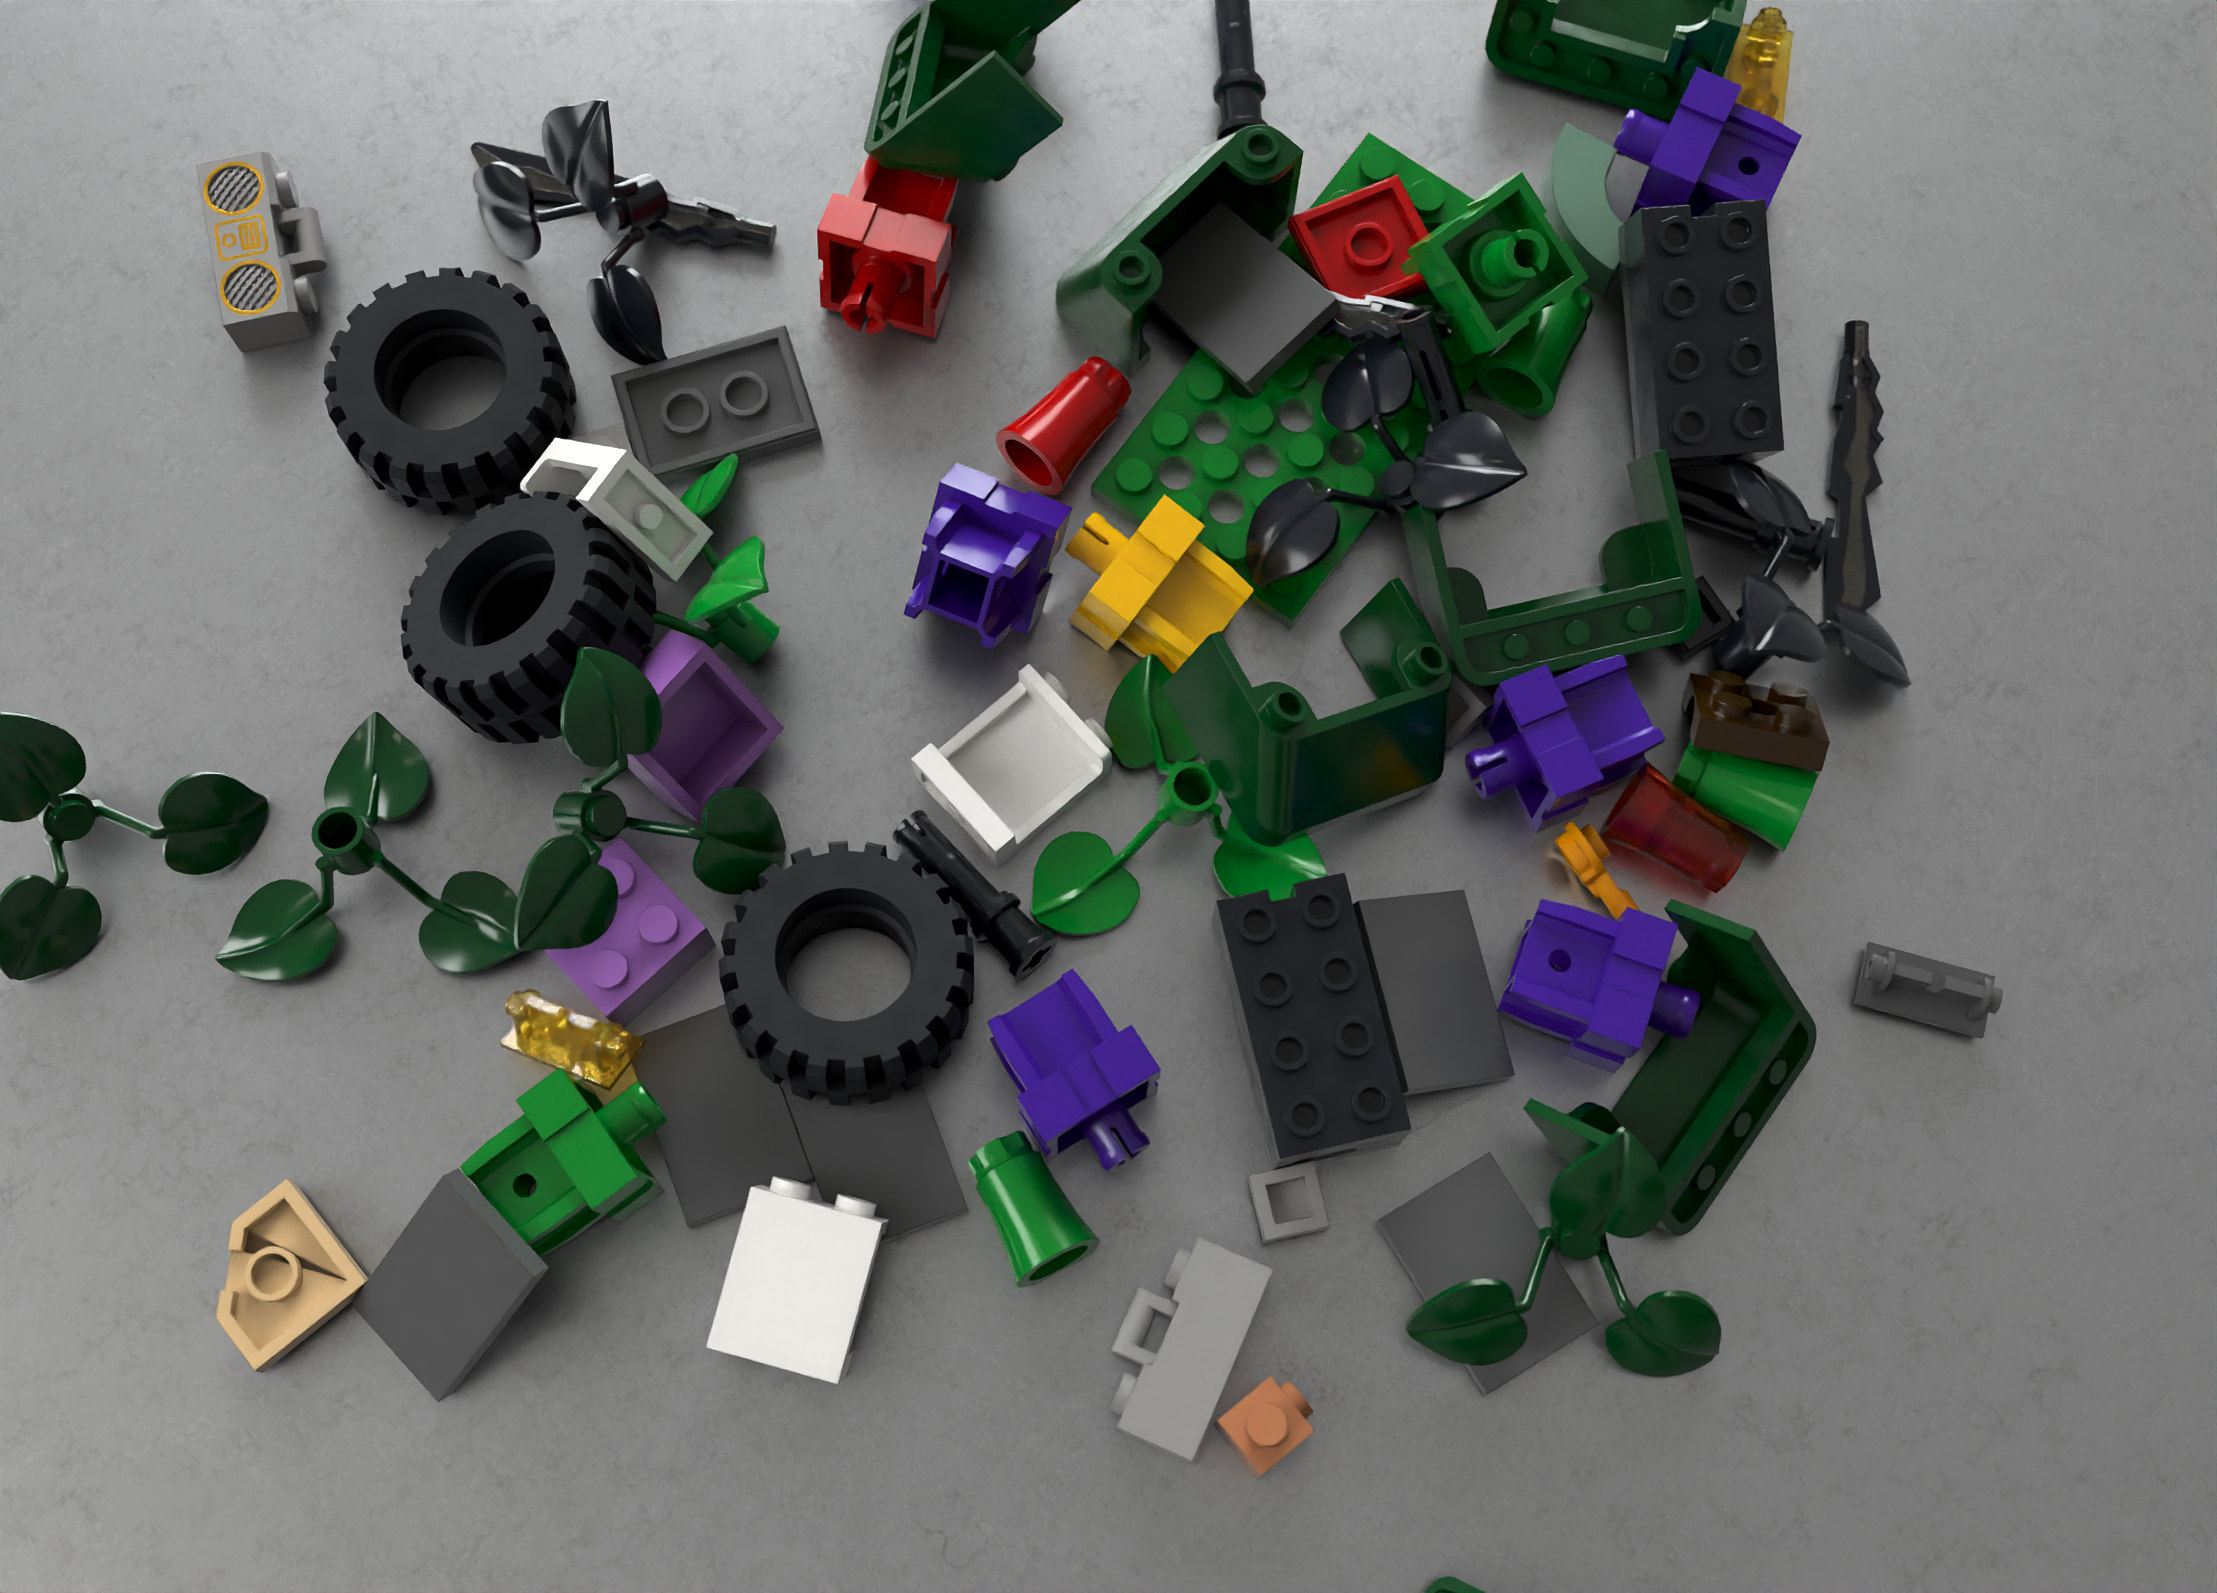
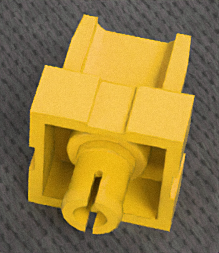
(1157, 588)

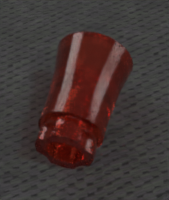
(1675, 830)

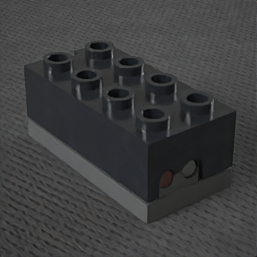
(1701, 333)
(1309, 1023)

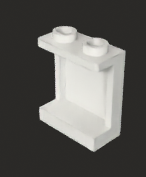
(625, 500)
(1016, 765)
(797, 1280)

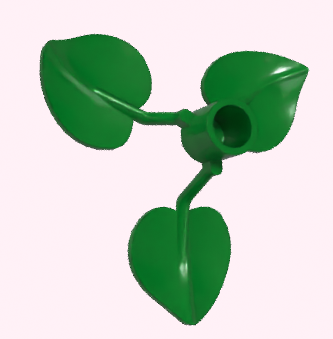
(735, 580)
(1078, 879)

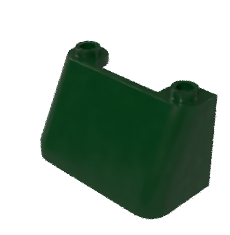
(1616, 49)
(1121, 274)

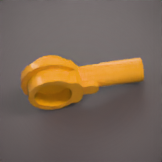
(1584, 854)

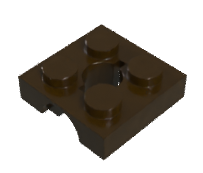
(1756, 721)

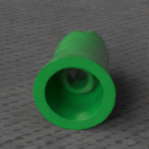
(1530, 364)
(1747, 791)
(1029, 1210)

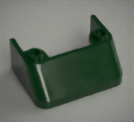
(956, 89)
(1642, 605)
(1305, 774)
(1713, 1092)

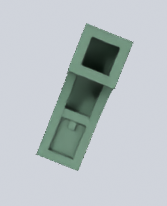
(1579, 207)

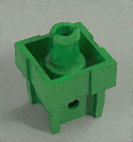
(1496, 265)
(576, 1157)

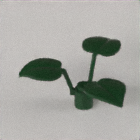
(604, 717)
(284, 924)
(48, 925)
(1602, 1192)

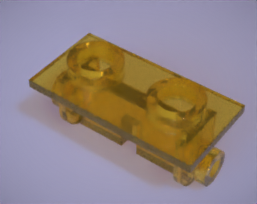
(1762, 63)
(569, 1040)

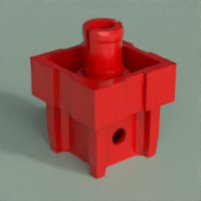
(888, 250)

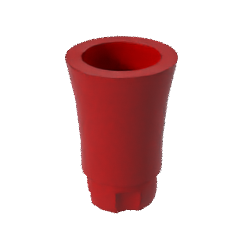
(1064, 425)

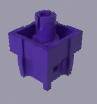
(1709, 149)
(987, 555)
(1562, 739)
(1604, 984)
(1075, 1072)

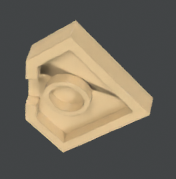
(283, 1276)

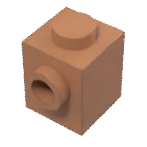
(1266, 1425)

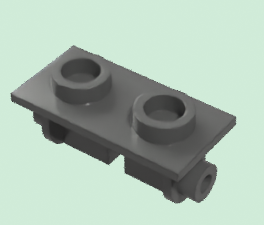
(1927, 990)

